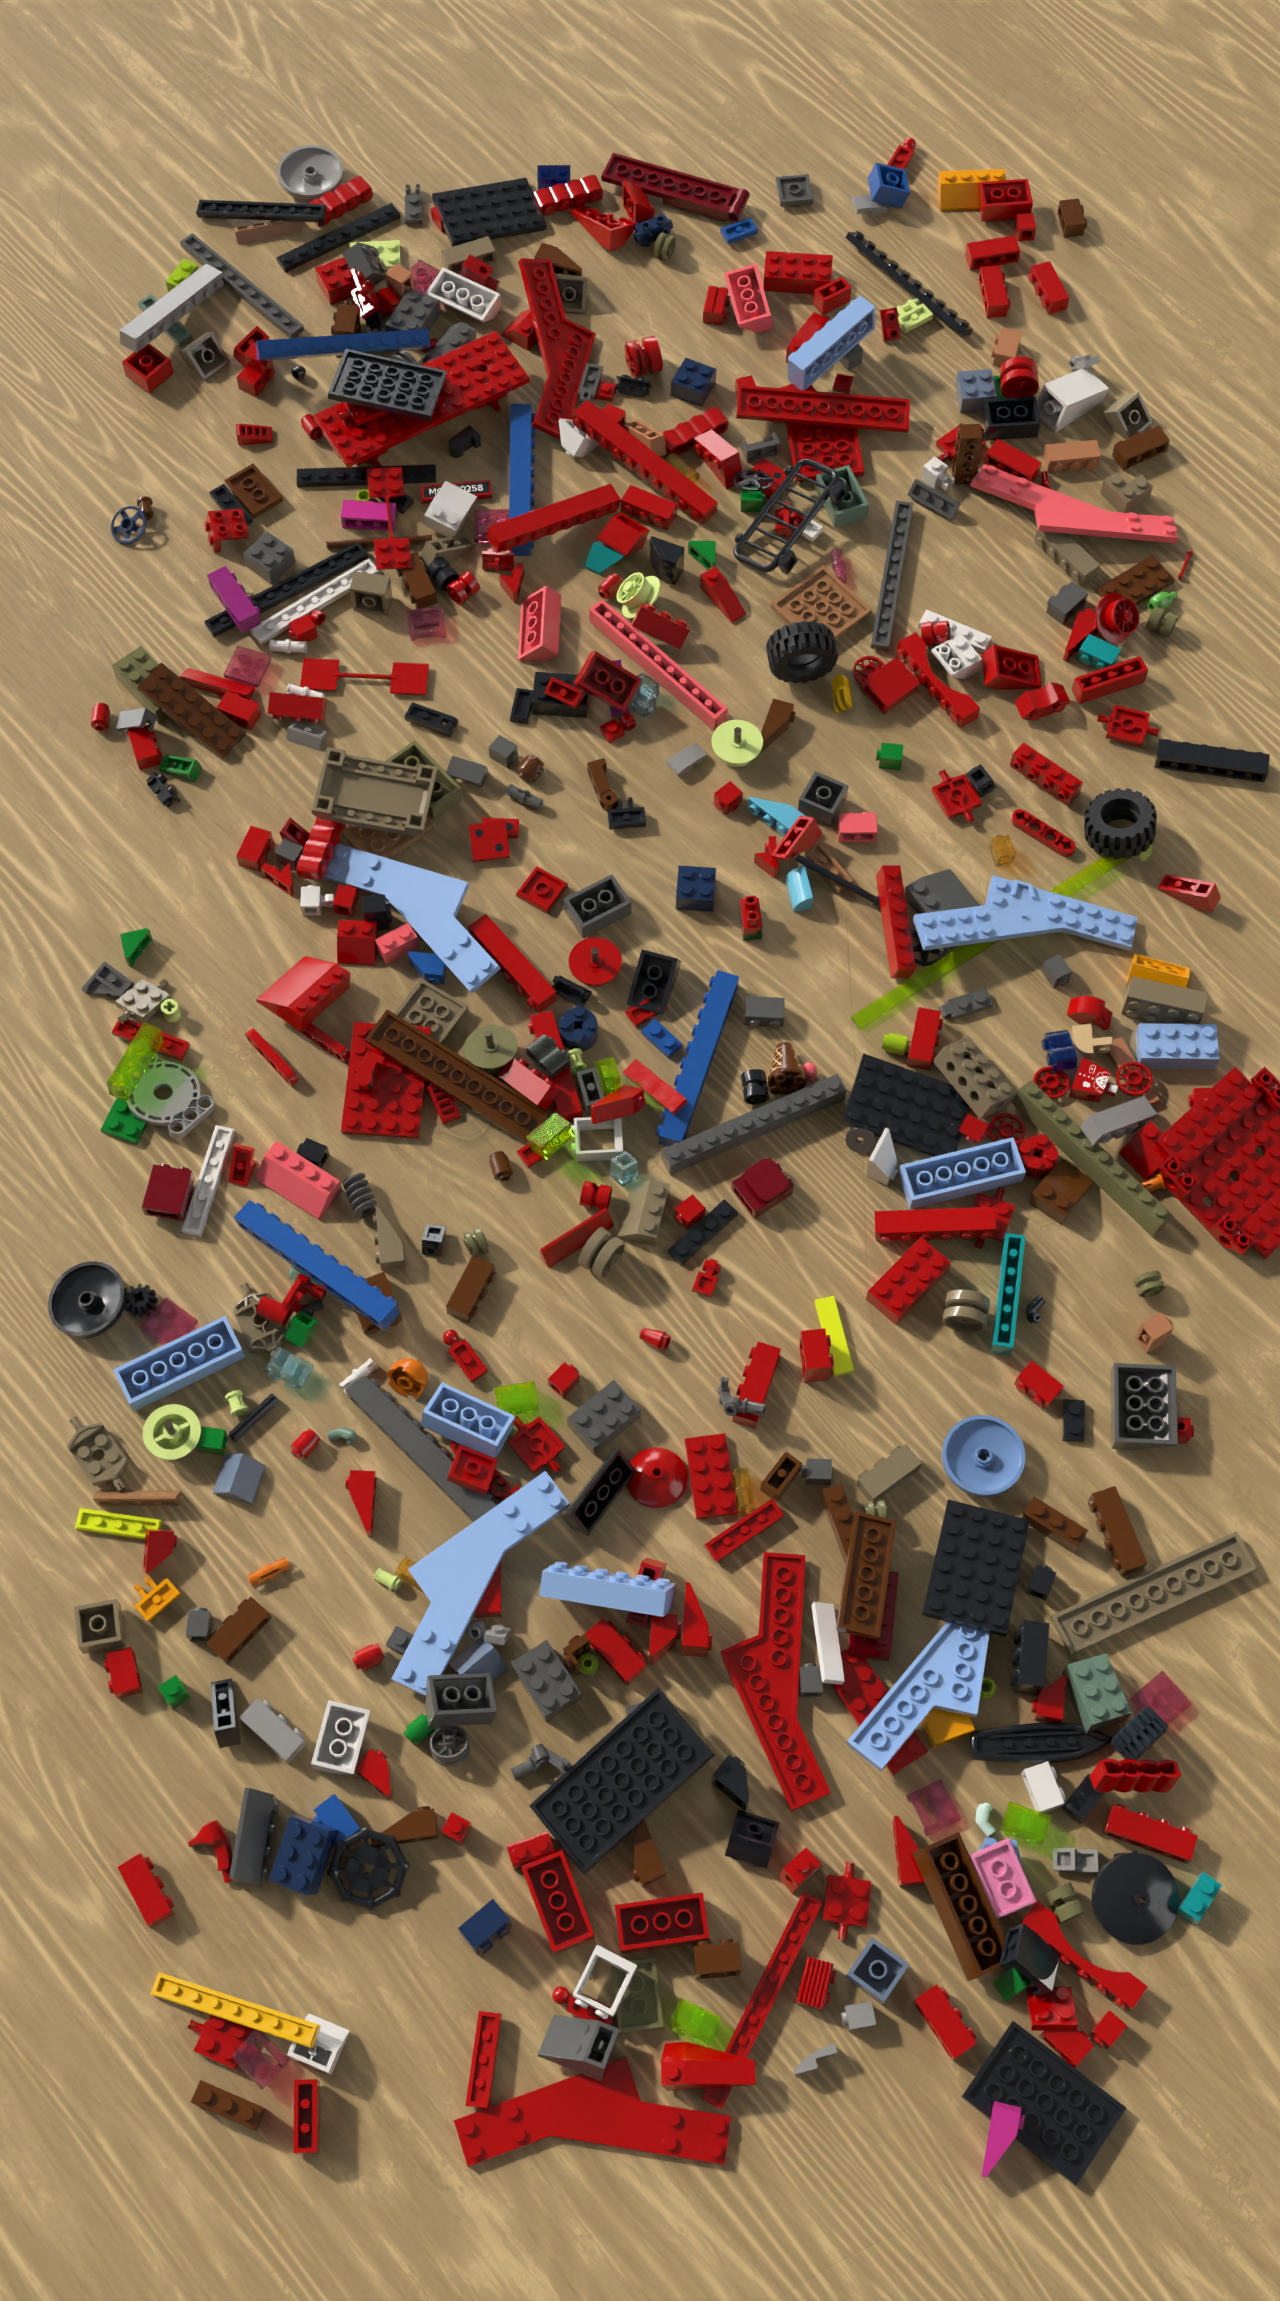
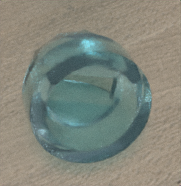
(294, 1273)

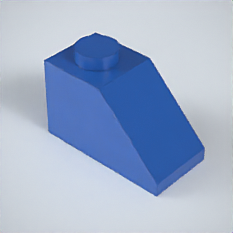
(428, 966)

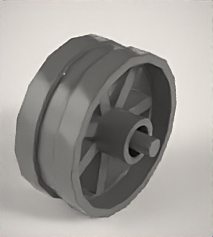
(450, 1746)

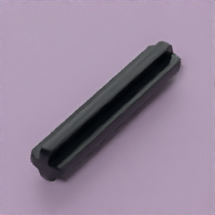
(253, 1418)

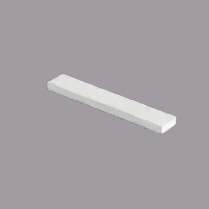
(208, 1181)

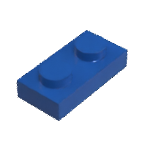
(739, 231)
(661, 1038)

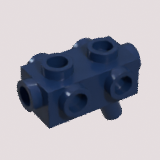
(650, 230)

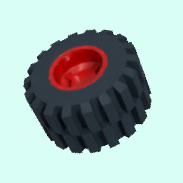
(1139, 1734)

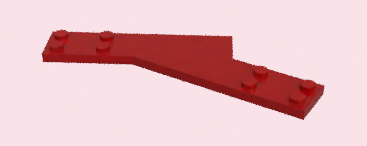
(561, 342)
(595, 2113)

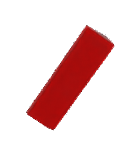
(215, 683)
(575, 1238)

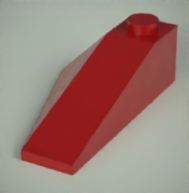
(806, 332)

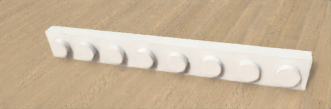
(314, 601)

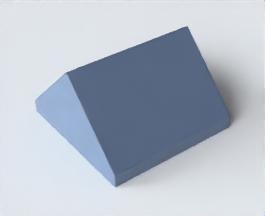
(239, 1478)
(479, 1658)

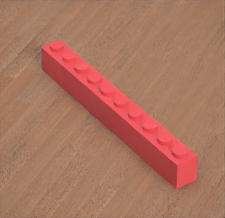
(658, 664)

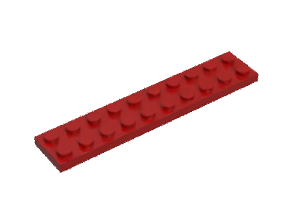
(823, 408)

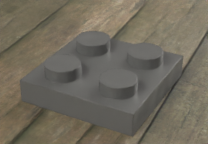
(794, 190)

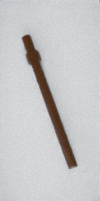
(414, 539)

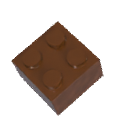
(717, 1959)

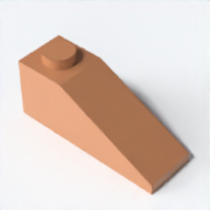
(647, 435)

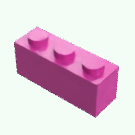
(367, 515)

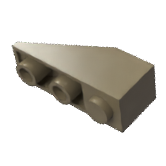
(390, 1245)

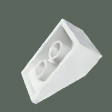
(448, 510)

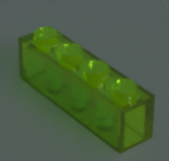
(135, 1061)

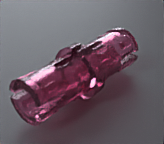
(839, 565)

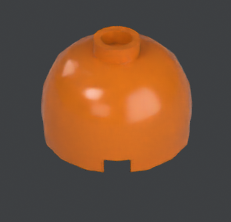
(408, 1377)

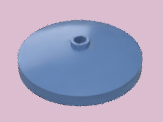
(984, 1438)

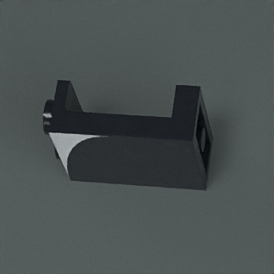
(1031, 1957)

